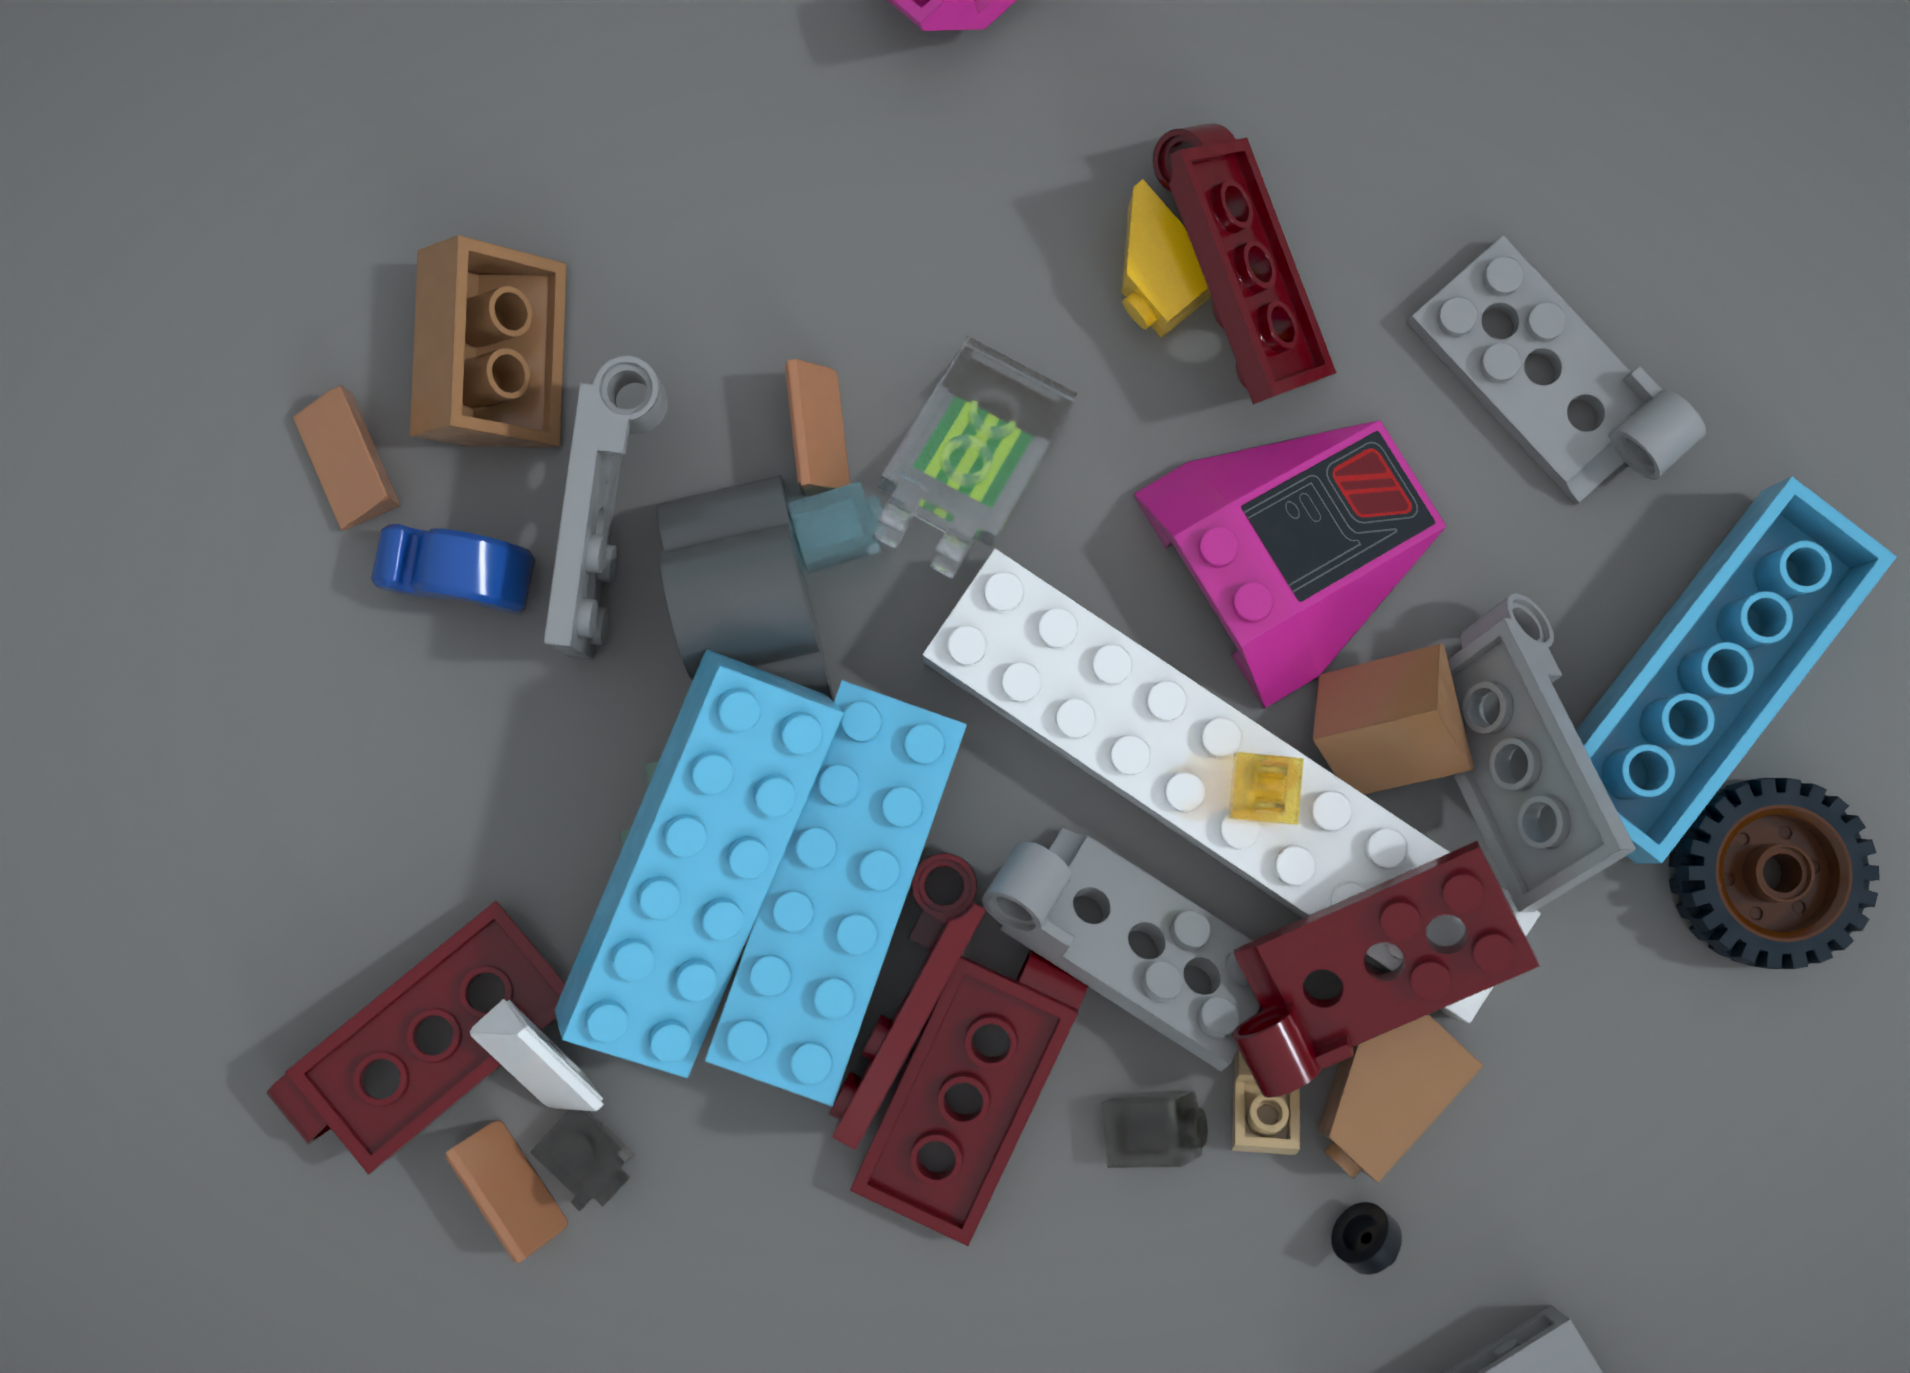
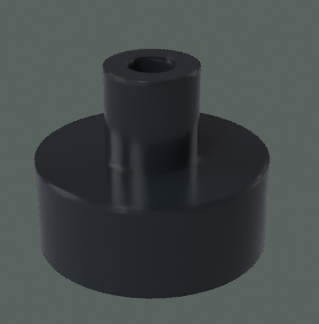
(1366, 1238)

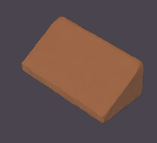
(816, 427)
(345, 458)
(507, 1190)

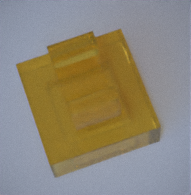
(1265, 788)

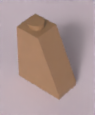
(1392, 1095)

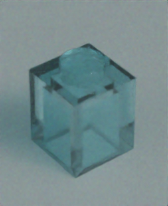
(836, 526)

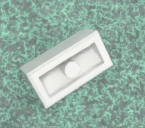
(535, 1059)

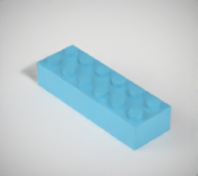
(1727, 660)
(696, 865)
(836, 896)

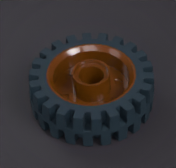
(1820, 882)

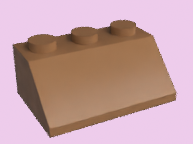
(487, 346)

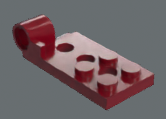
(1243, 259)
(946, 933)
(1037, 1017)
(1305, 1034)
(328, 1083)

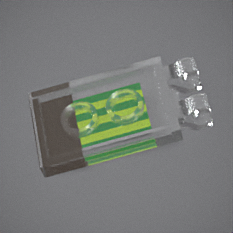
(971, 452)

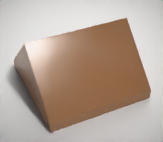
(1392, 721)

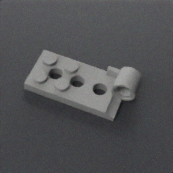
(1634, 415)
(583, 547)
(1512, 657)
(1035, 906)

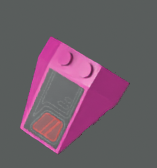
(1295, 543)

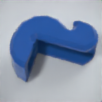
(453, 567)

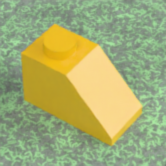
(1159, 265)

